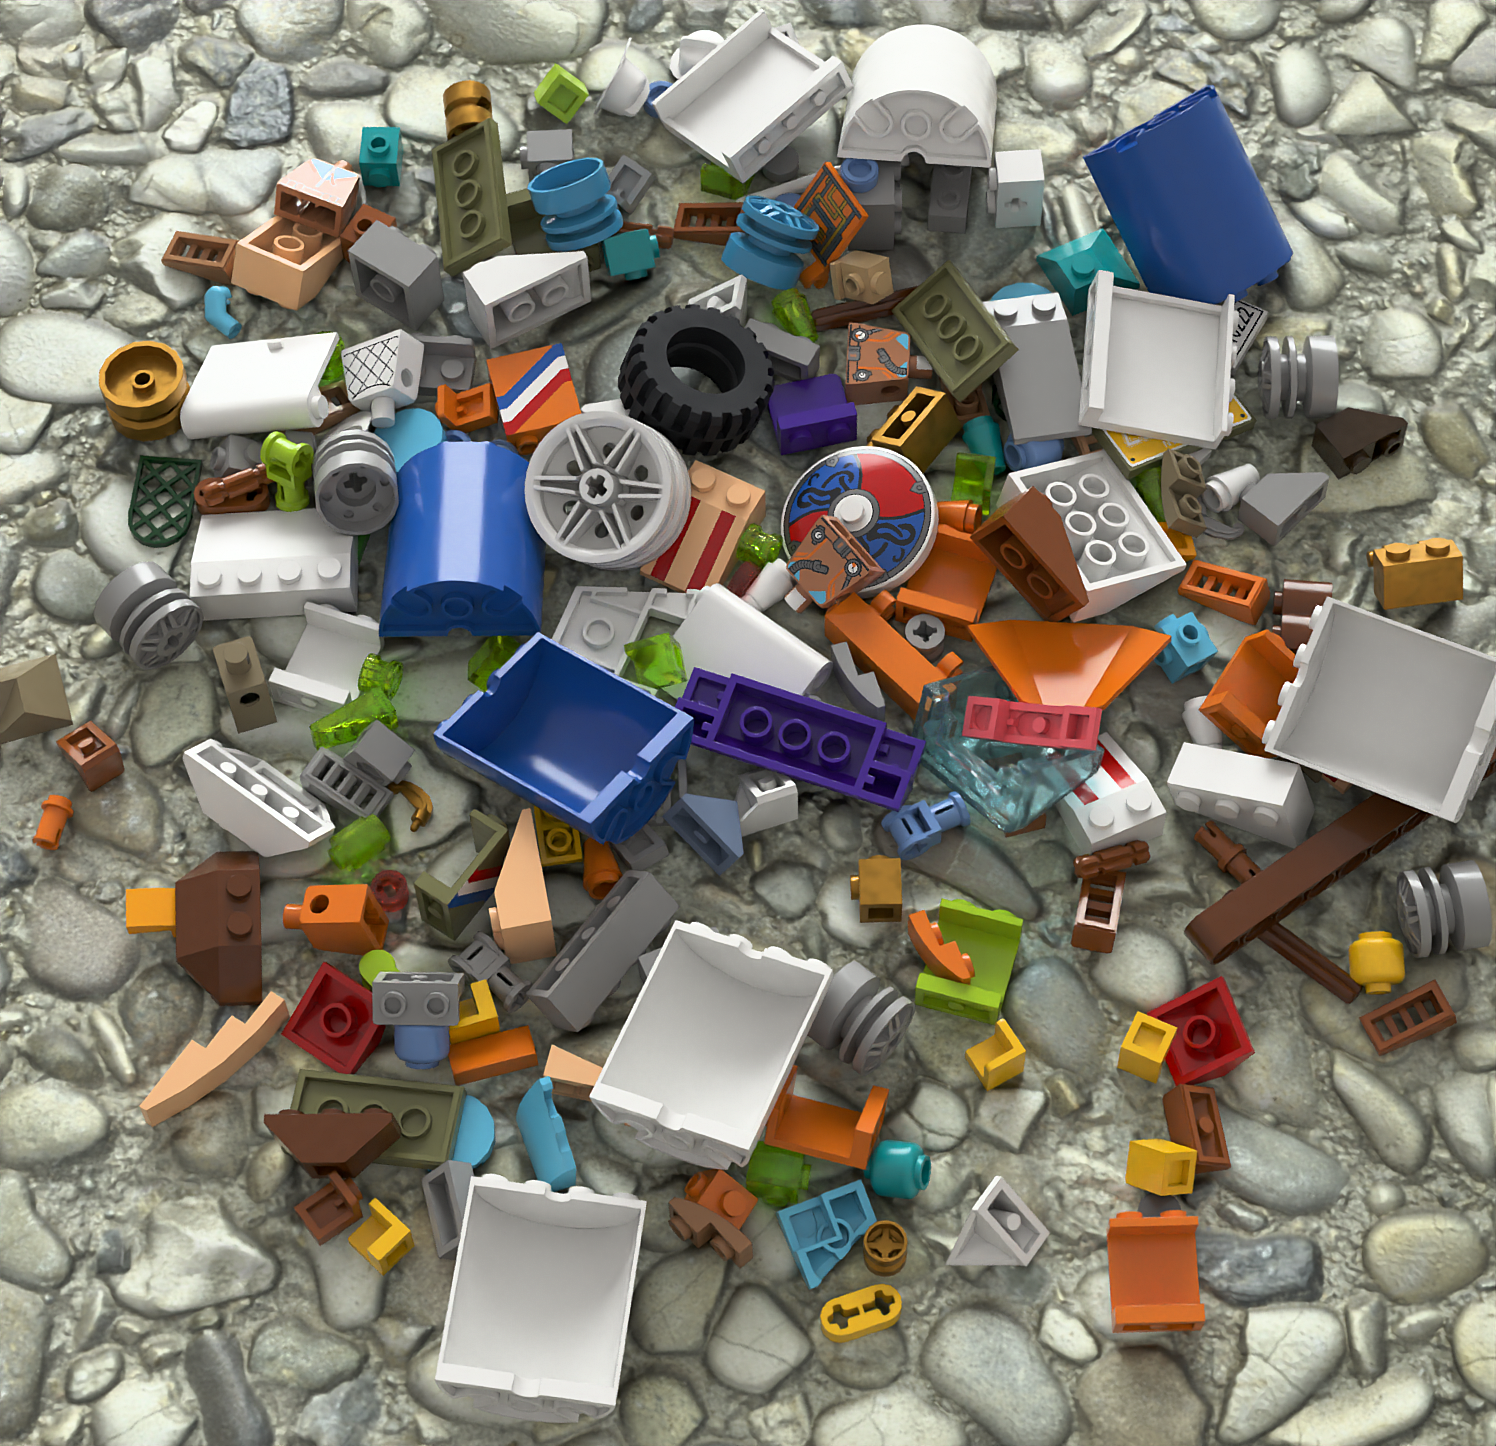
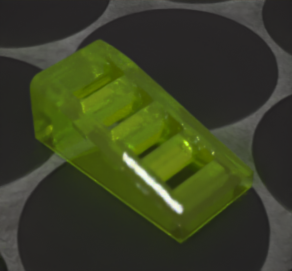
(351, 719)

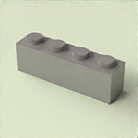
(603, 950)

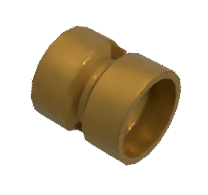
(465, 106)

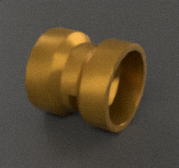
(885, 1238)

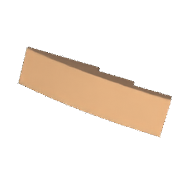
(203, 1069)

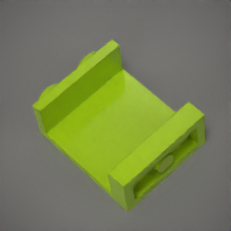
(992, 945)

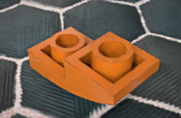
(941, 958)

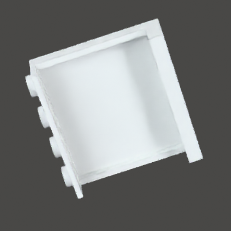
(751, 97)
(1157, 365)

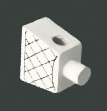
(383, 375)

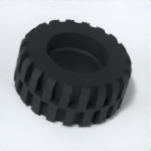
(713, 347)

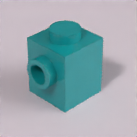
(381, 156)
(630, 253)

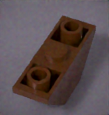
(334, 1139)

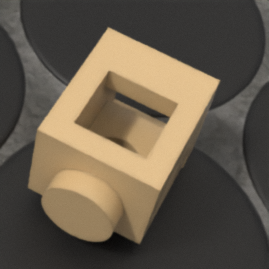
(861, 277)

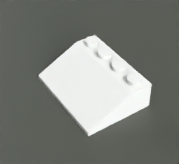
(1108, 528)
(271, 565)

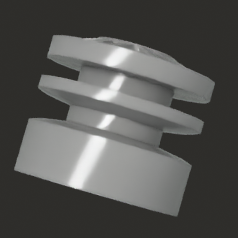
(1299, 377)
(358, 500)
(148, 615)
(1452, 908)
(861, 1020)

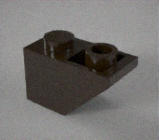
(1356, 439)

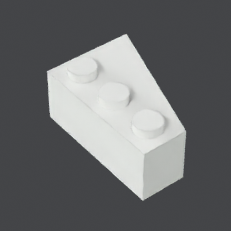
(1244, 792)

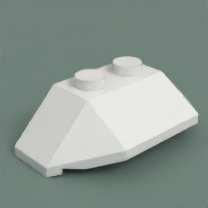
(255, 800)

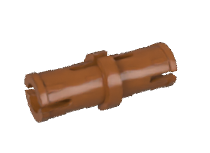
(1230, 856)

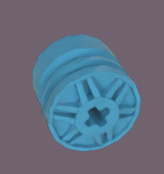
(575, 204)
(770, 242)

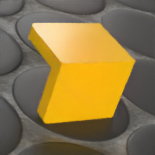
(476, 1015)
(1146, 1047)
(997, 1057)
(1161, 1167)
(382, 1238)

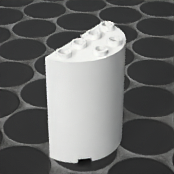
(922, 95)
(1389, 710)
(710, 1045)
(540, 1300)

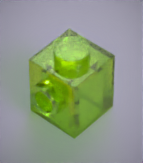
(777, 1174)

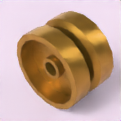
(144, 390)

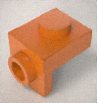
(467, 409)
(722, 1195)

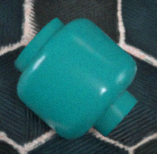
(898, 1169)

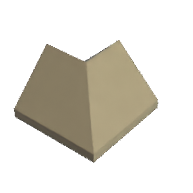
(32, 699)

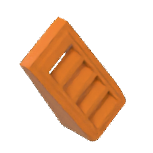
(1248, 601)

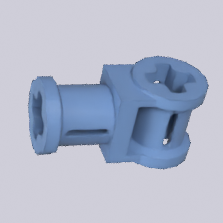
(920, 826)

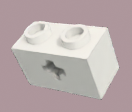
(1016, 188)

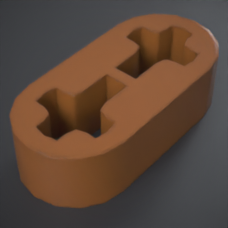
(234, 505)

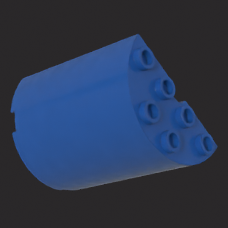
(1190, 203)
(462, 546)
(571, 740)

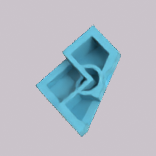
(546, 1137)
(825, 1229)

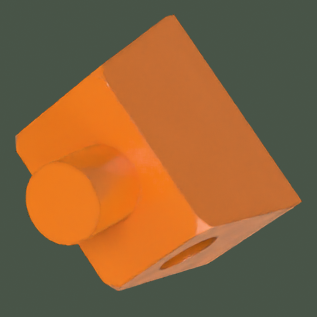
(339, 918)

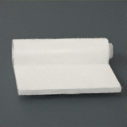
(259, 387)
(735, 638)

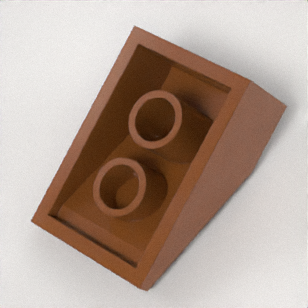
(1034, 554)

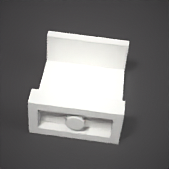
(326, 660)

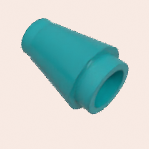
(984, 438)

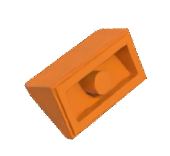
(492, 1055)

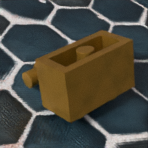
(918, 427)
(1417, 573)

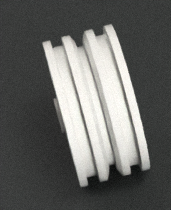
(662, 494)

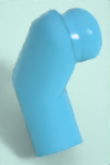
(215, 311)

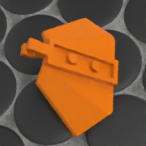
(1067, 660)

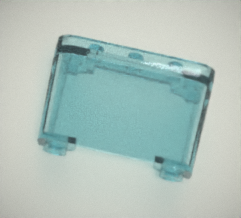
(998, 779)

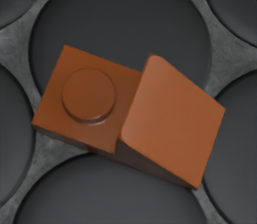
(92, 754)

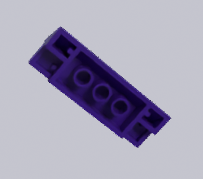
(801, 738)

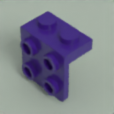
(812, 414)

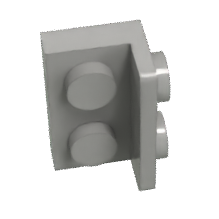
(447, 362)
(417, 998)

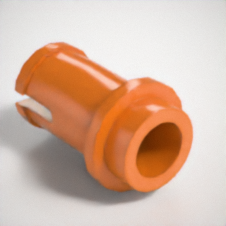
(53, 820)

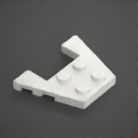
(607, 618)

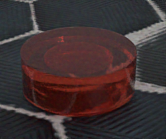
(743, 578)

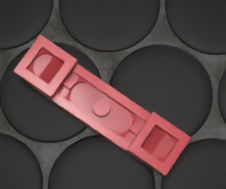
(1032, 724)

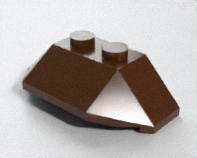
(222, 927)

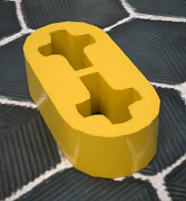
(857, 1303)

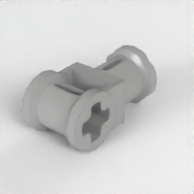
(486, 961)

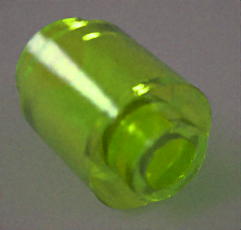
(358, 843)

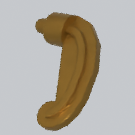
(418, 798)

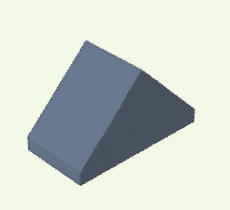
(709, 828)

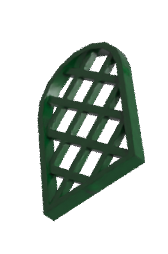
(195, 464)

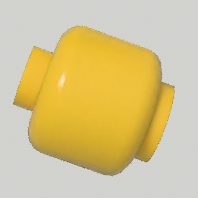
(1377, 962)

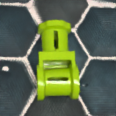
(290, 467)

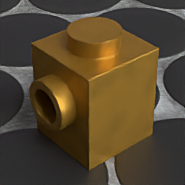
(878, 889)

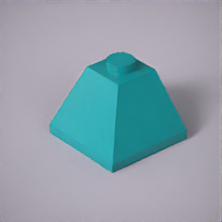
(1076, 263)

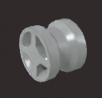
(916, 632)

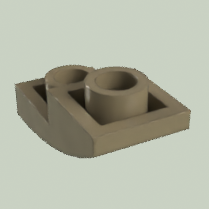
(1180, 488)

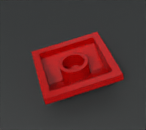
(335, 1021)
(1208, 1034)

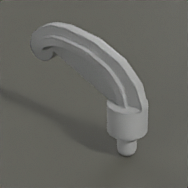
(1219, 530)

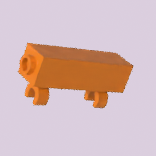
(882, 650)

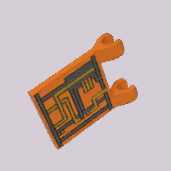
(839, 219)

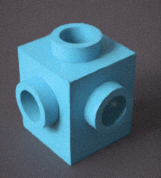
(1188, 649)

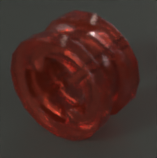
(398, 881)

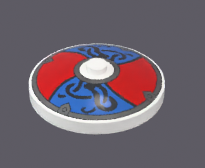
(877, 499)

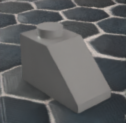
(1280, 502)

